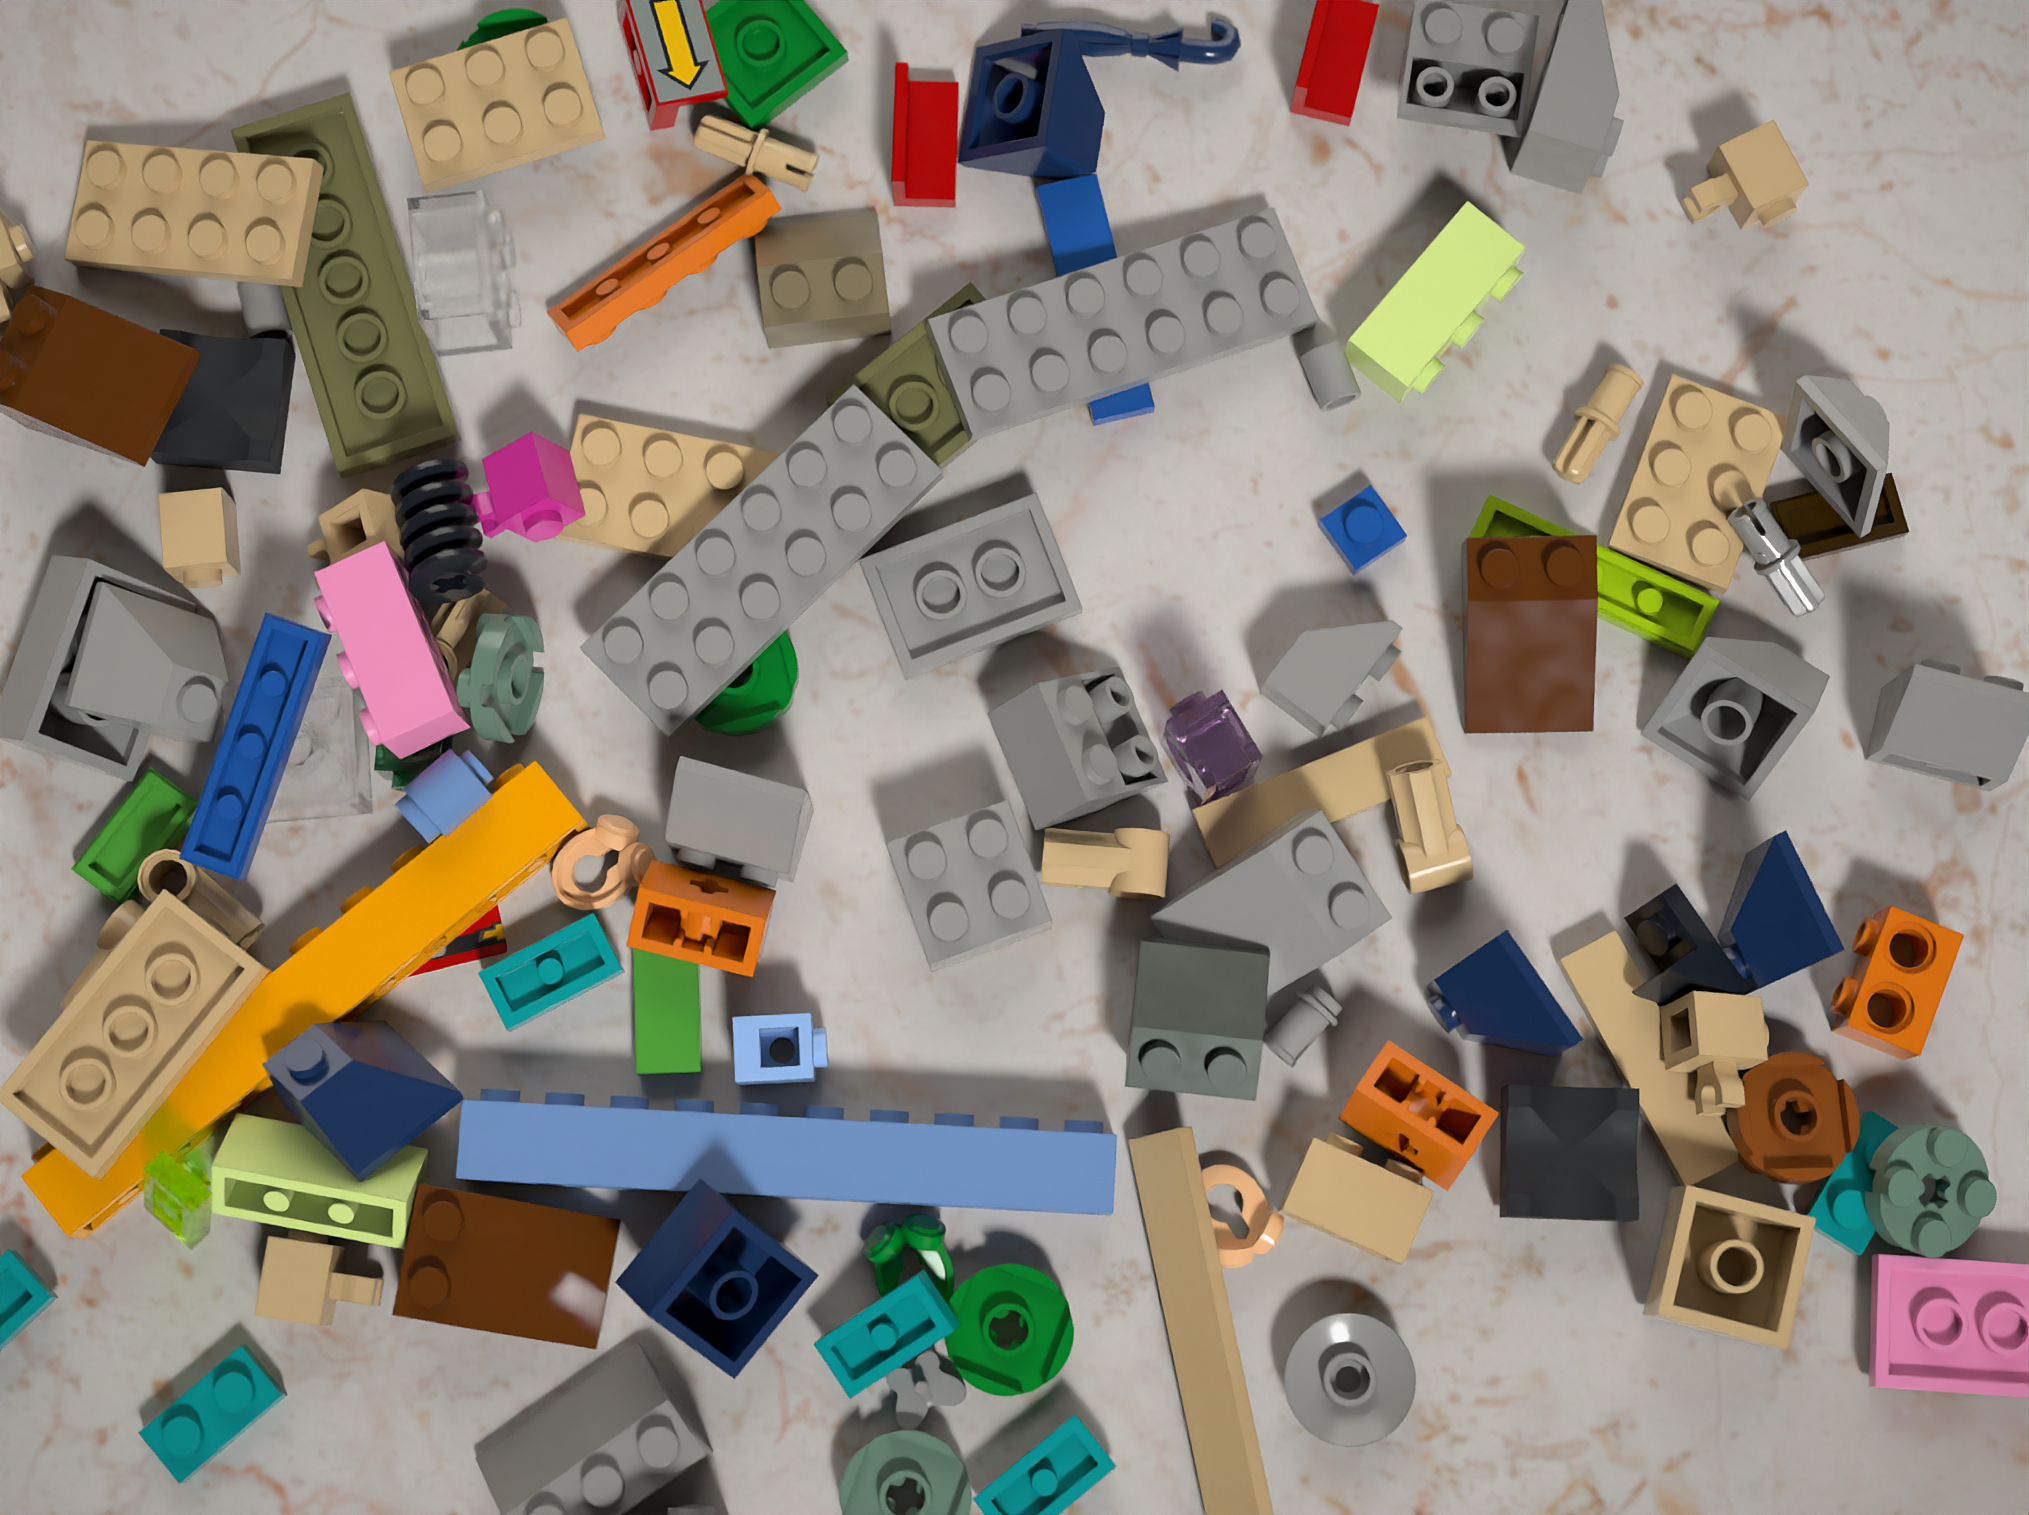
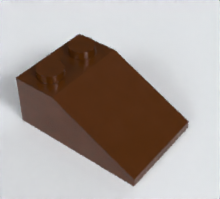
(90, 375)
(1529, 633)
(506, 1267)

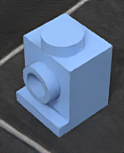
(753, 1044)

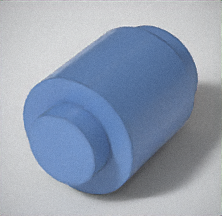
(445, 794)

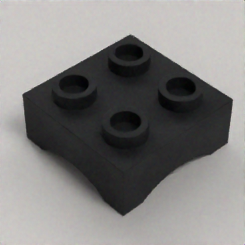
(232, 405)
(1569, 1153)

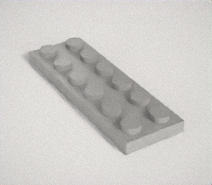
(1121, 324)
(762, 562)

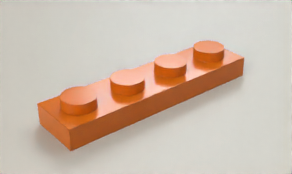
(660, 263)

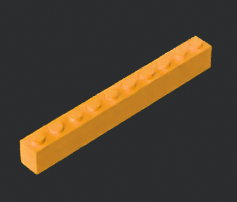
(330, 980)

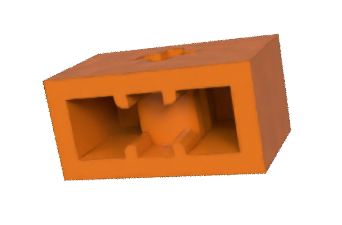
(701, 918)
(1418, 1115)

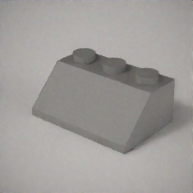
(39, 678)
(596, 1446)

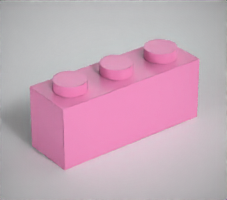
(389, 651)

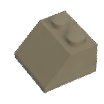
(822, 280)

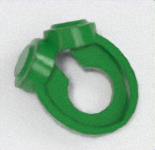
(916, 1231)

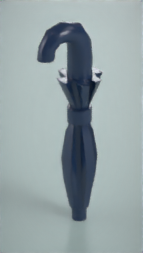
(1169, 47)

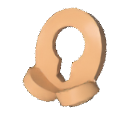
(610, 833)
(1263, 1223)

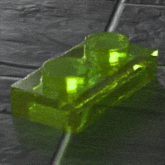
(178, 1198)

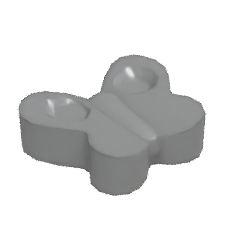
(922, 1388)

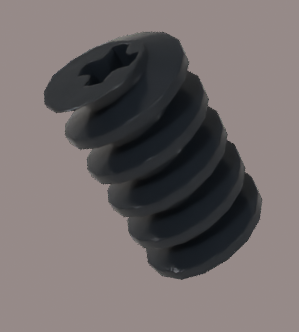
(439, 531)

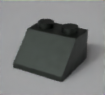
(1197, 1018)

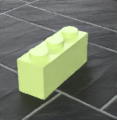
(1436, 304)
(290, 1180)

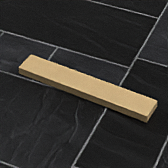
(1200, 1324)

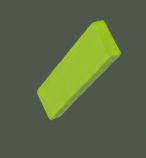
(1627, 591)

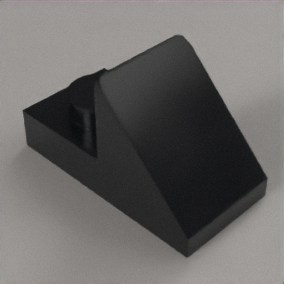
(1681, 950)

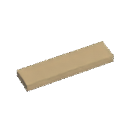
(1336, 784)
(1631, 1034)

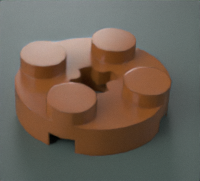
(1767, 1144)

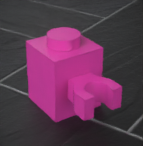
(529, 490)

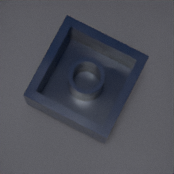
(716, 1279)

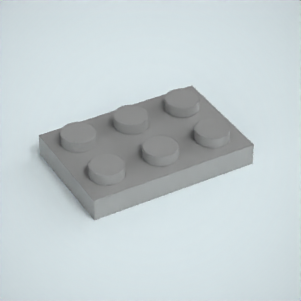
(971, 586)

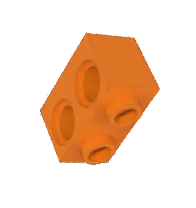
(1910, 991)

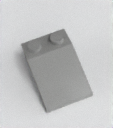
(1573, 107)
(1282, 895)

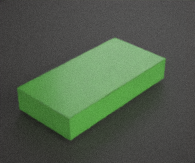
(147, 821)
(667, 1015)

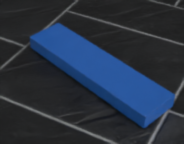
(1079, 239)
(255, 746)

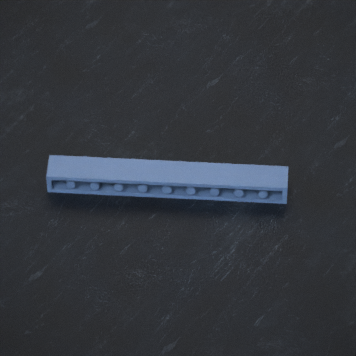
(787, 1156)

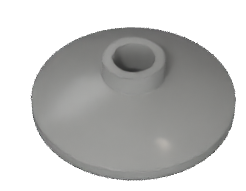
(1384, 1384)

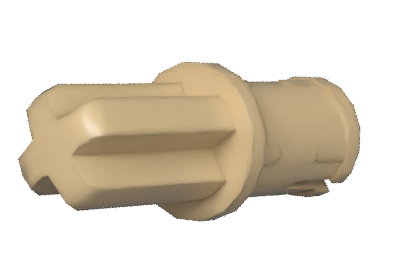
(755, 151)
(1597, 423)

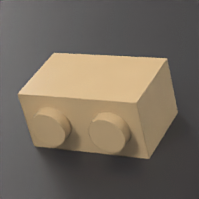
(1357, 1199)

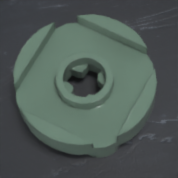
(501, 680)
(1960, 1195)
(901, 1455)

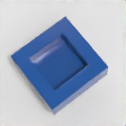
(1362, 530)

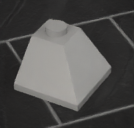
(1839, 446)
(149, 667)
(1737, 710)

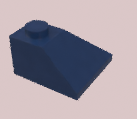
(1032, 109)
(1775, 917)
(1501, 1002)
(360, 1090)

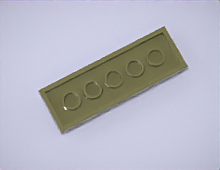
(357, 301)

